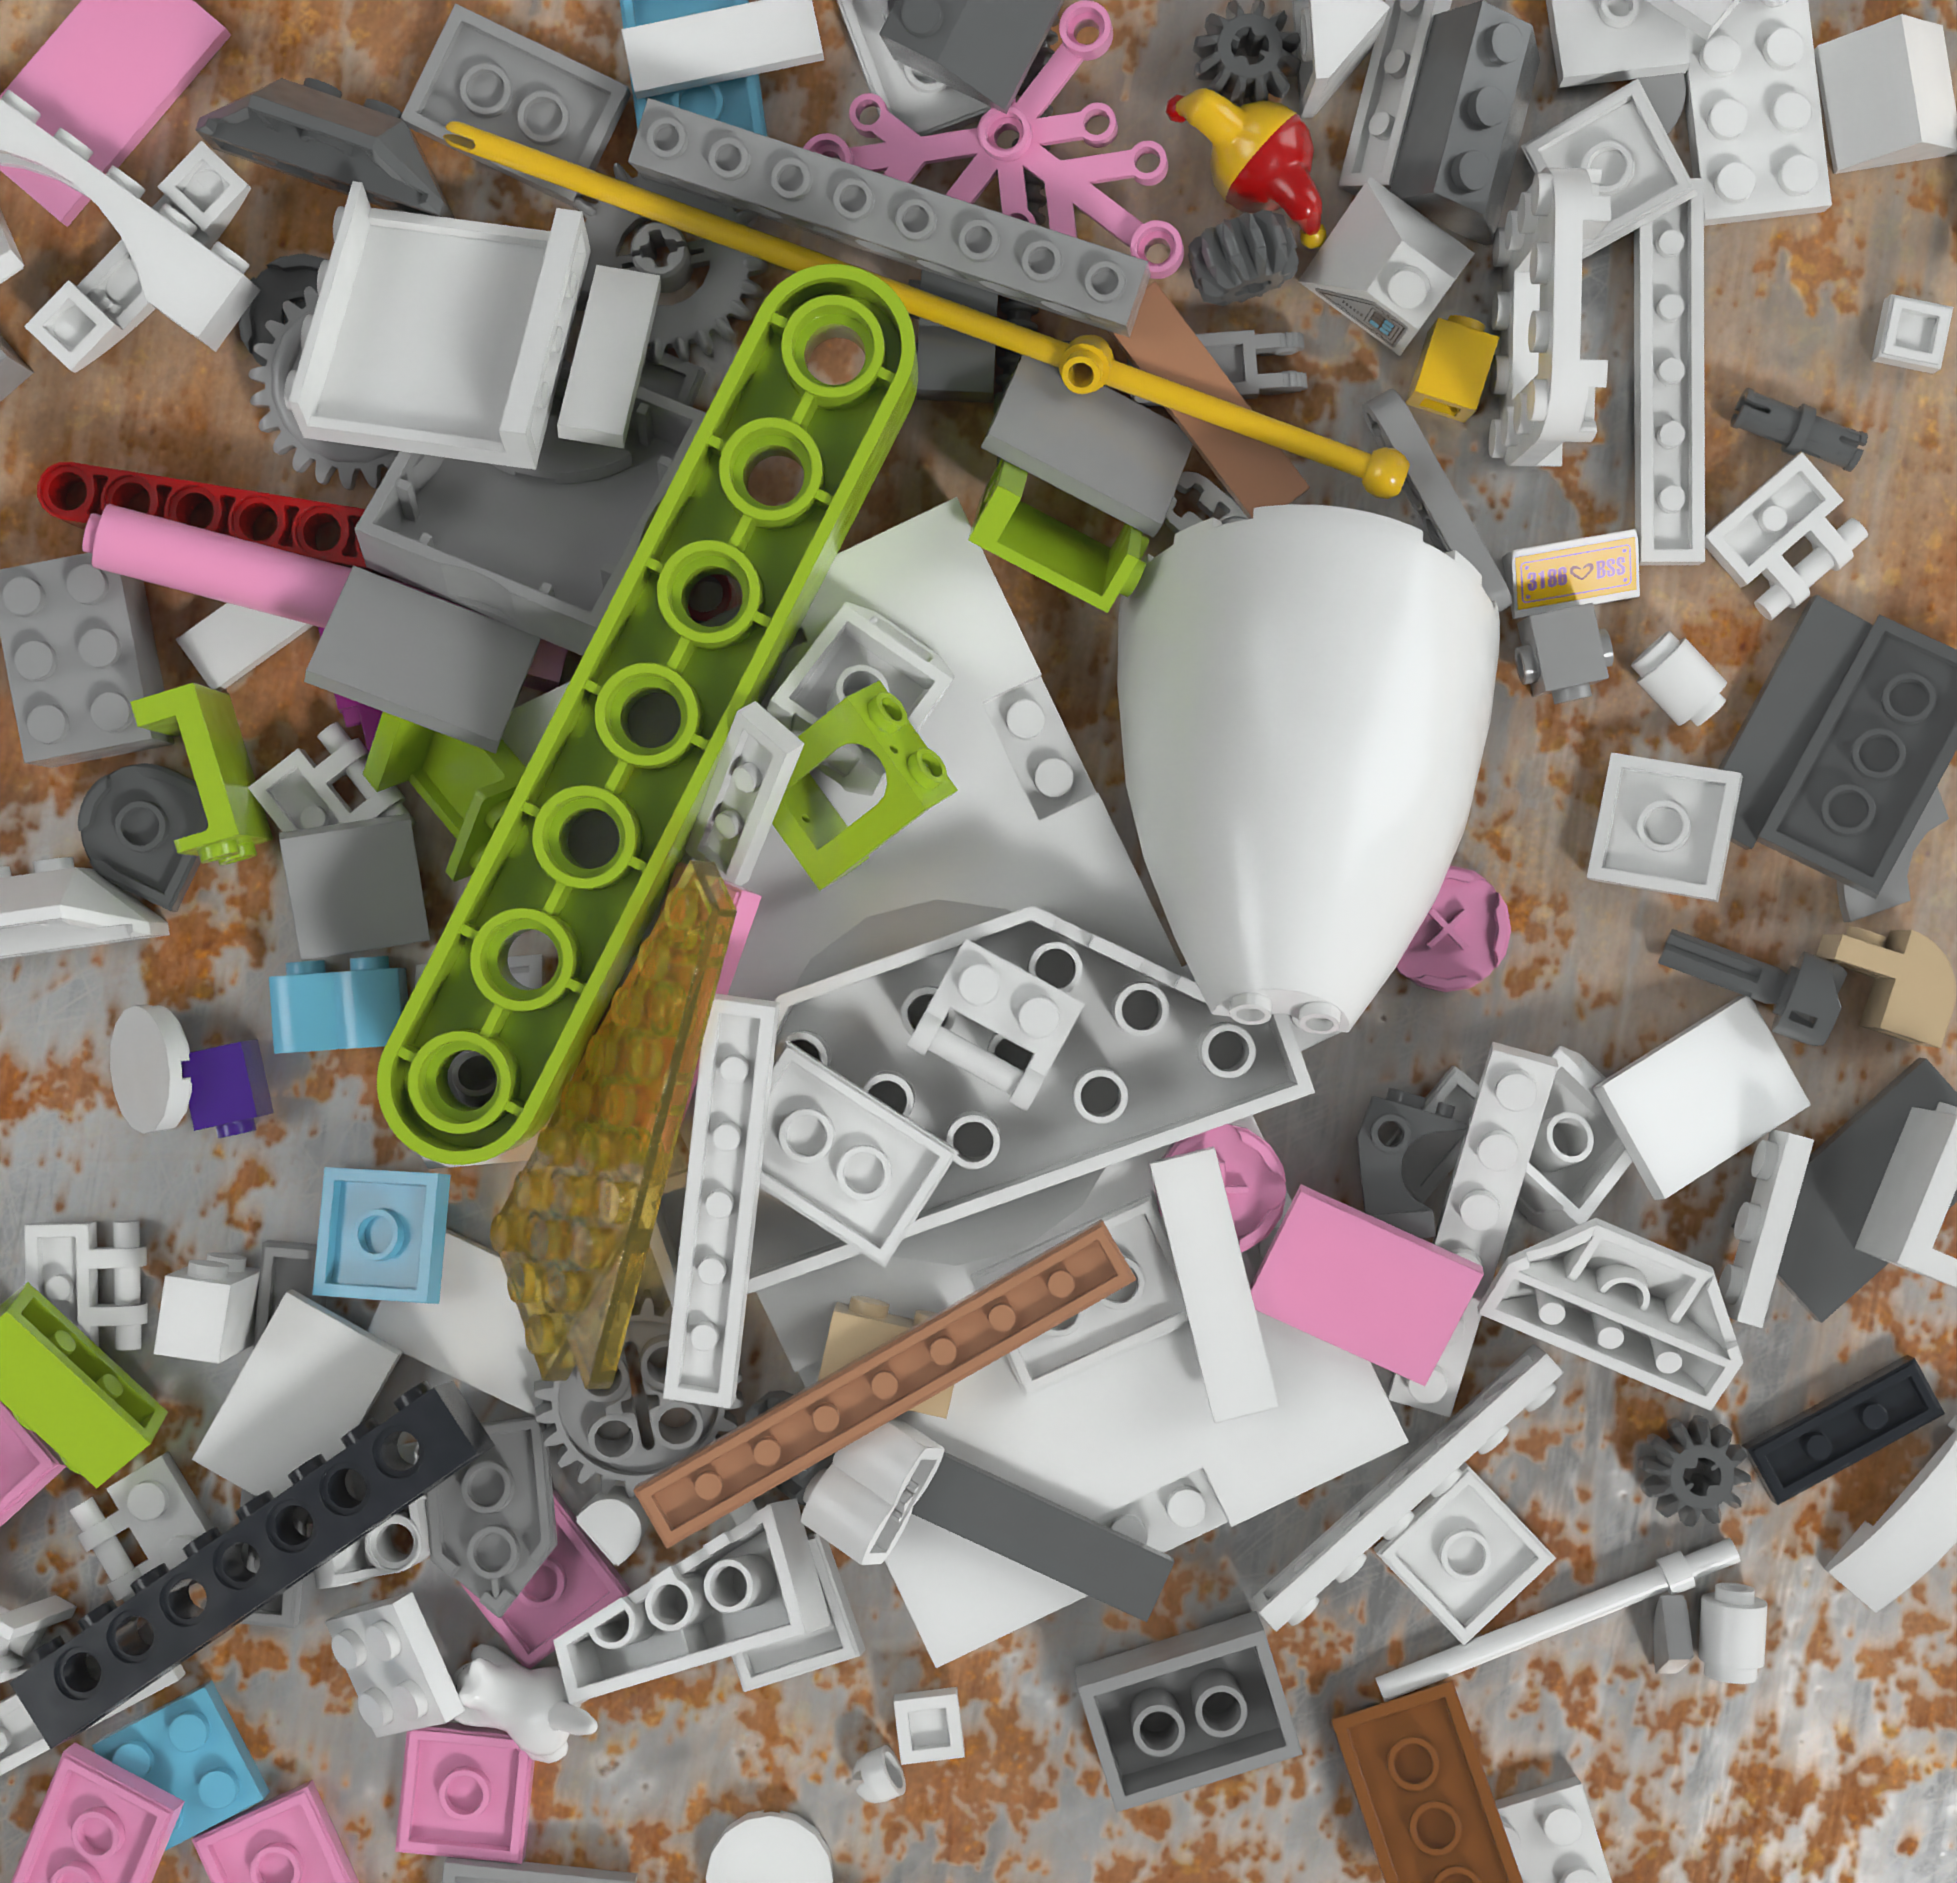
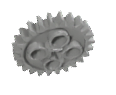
(581, 1411)

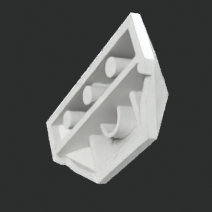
(68, 910)
(1622, 1308)

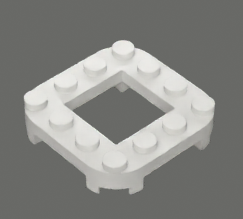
(1541, 259)

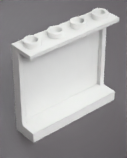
(438, 333)

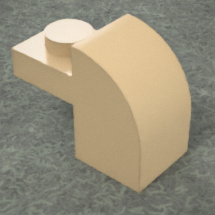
(1911, 985)

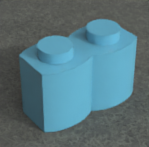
(336, 1008)

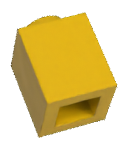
(1452, 368)

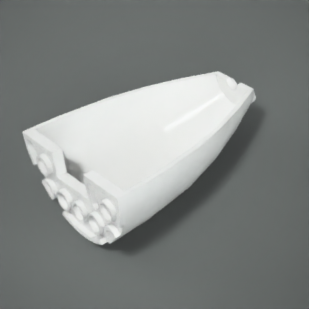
(1302, 748)

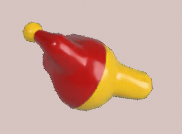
(1257, 156)

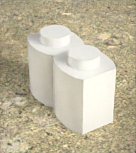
(871, 1490)

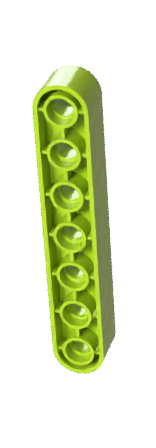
(642, 648)

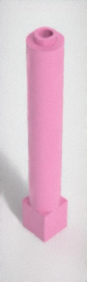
(243, 573)

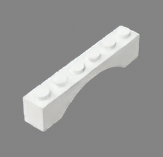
(177, 274)

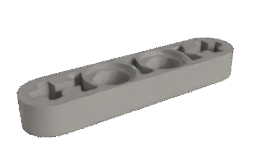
(1431, 491)

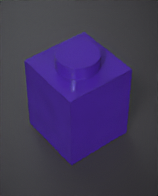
(228, 1088)

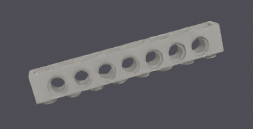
(890, 217)

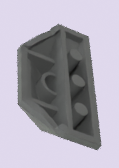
(329, 143)

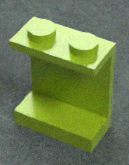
(1053, 548)

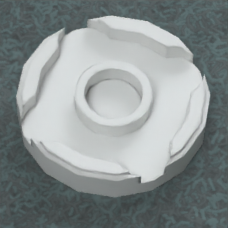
(148, 1068)
(770, 1850)

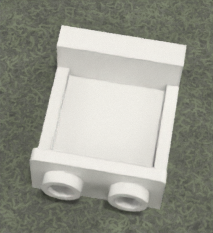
(1916, 1196)

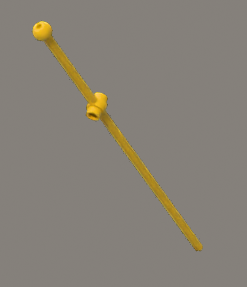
(1081, 360)

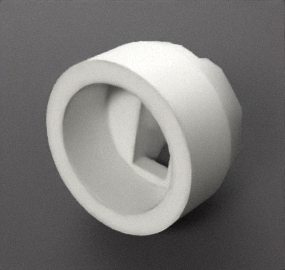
(881, 1775)

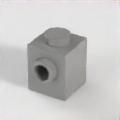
(1563, 653)

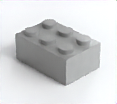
(76, 658)
(1187, 1711)

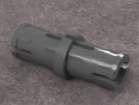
(1799, 430)

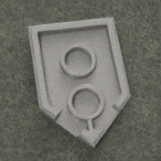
(496, 1515)

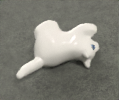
(520, 1701)

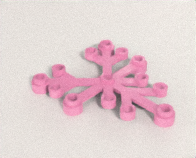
(1066, 181)

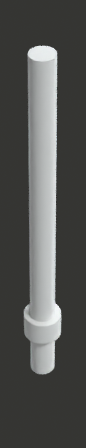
(1672, 1574)

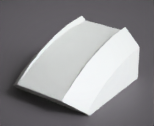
(846, 657)
(1574, 1153)

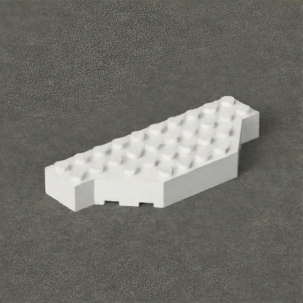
(1129, 1079)

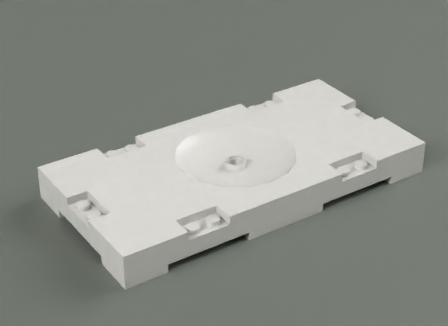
(1023, 830)

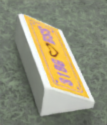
(1573, 573)

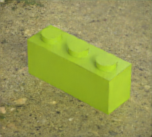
(71, 1389)

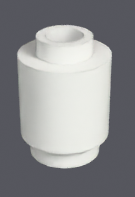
(1680, 680)
(1732, 1633)

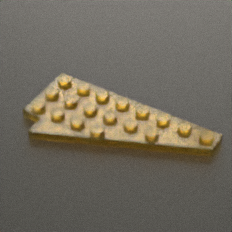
(596, 1178)

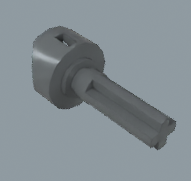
(1799, 996)

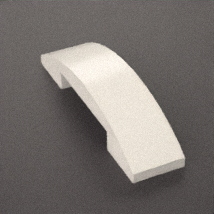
(109, 301)
(1909, 1536)

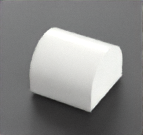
(614, 1523)

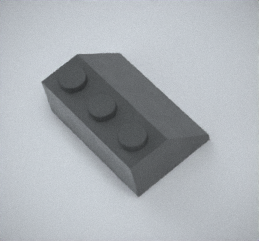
(971, 44)
(1467, 119)

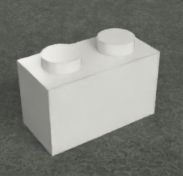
(208, 1309)

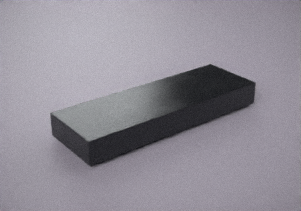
(1843, 1429)

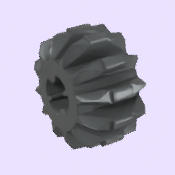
(1258, 37)
(1243, 257)
(1704, 1489)

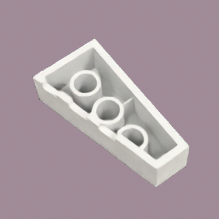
(717, 1603)

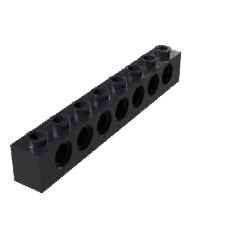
(68, 1700)

